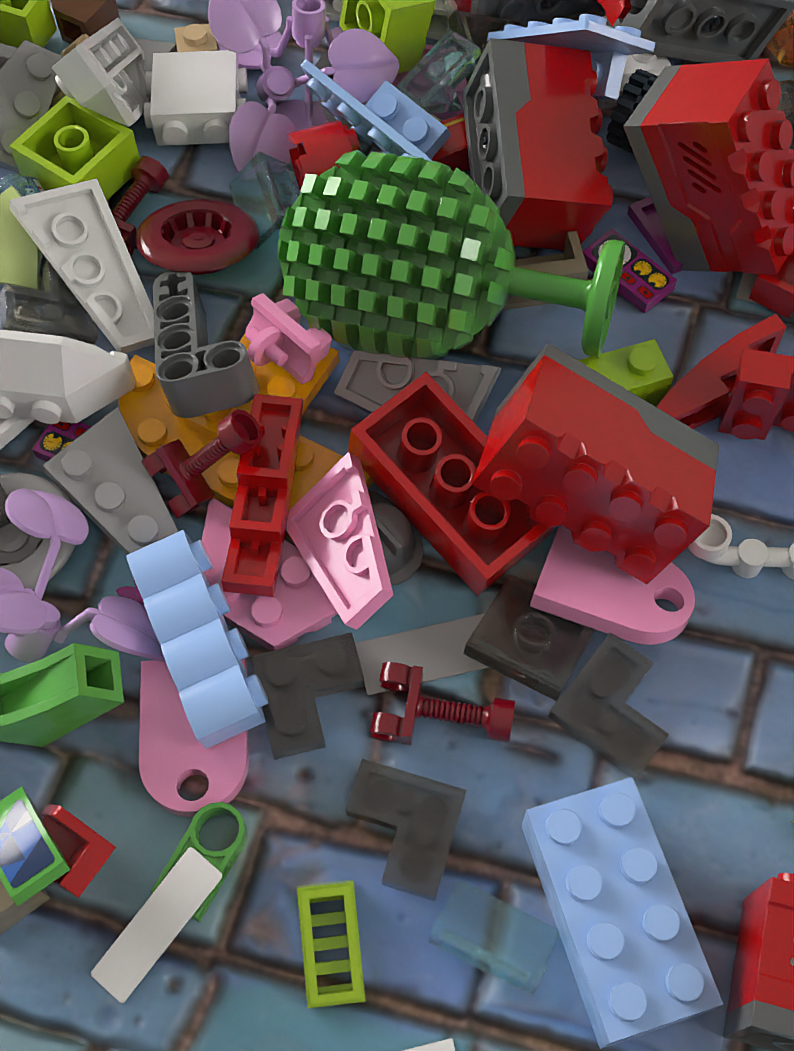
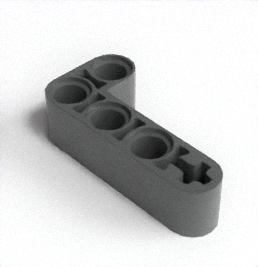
(191, 372)

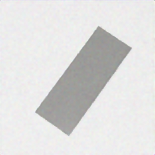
(433, 647)

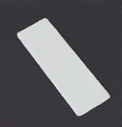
(156, 924)

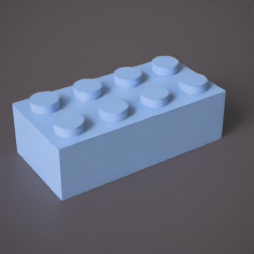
(618, 913)

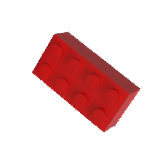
(425, 461)

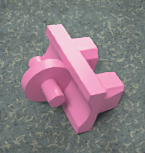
(280, 338)

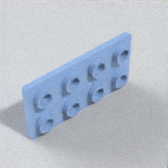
(606, 45)
(386, 119)

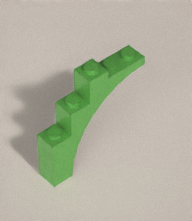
(58, 694)

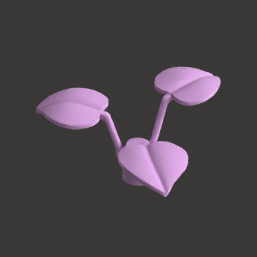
(308, 28)
(357, 61)
(36, 623)

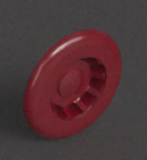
(197, 236)

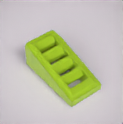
(338, 993)

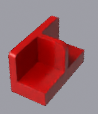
(80, 845)

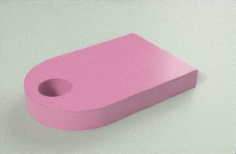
(599, 595)
(173, 753)

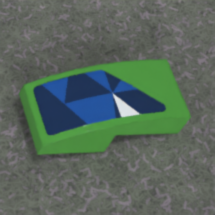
(27, 849)

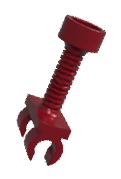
(148, 176)
(236, 433)
(399, 677)

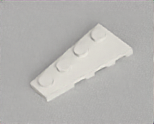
(89, 254)

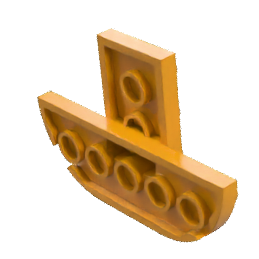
(154, 424)

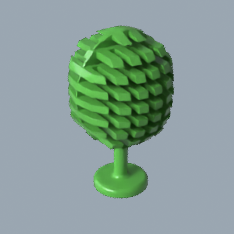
(418, 260)

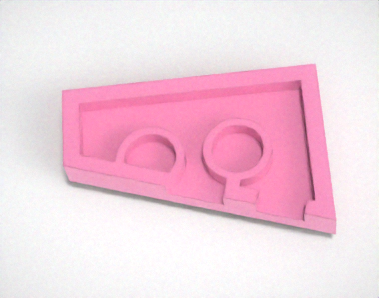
(342, 543)

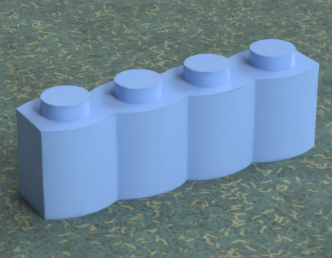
(196, 640)

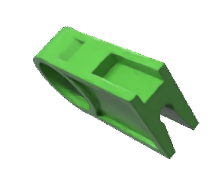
(221, 860)

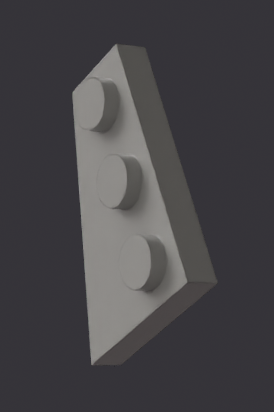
(25, 94)
(375, 379)
(111, 485)

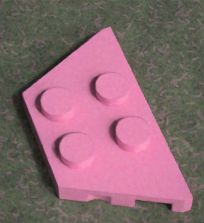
(271, 621)

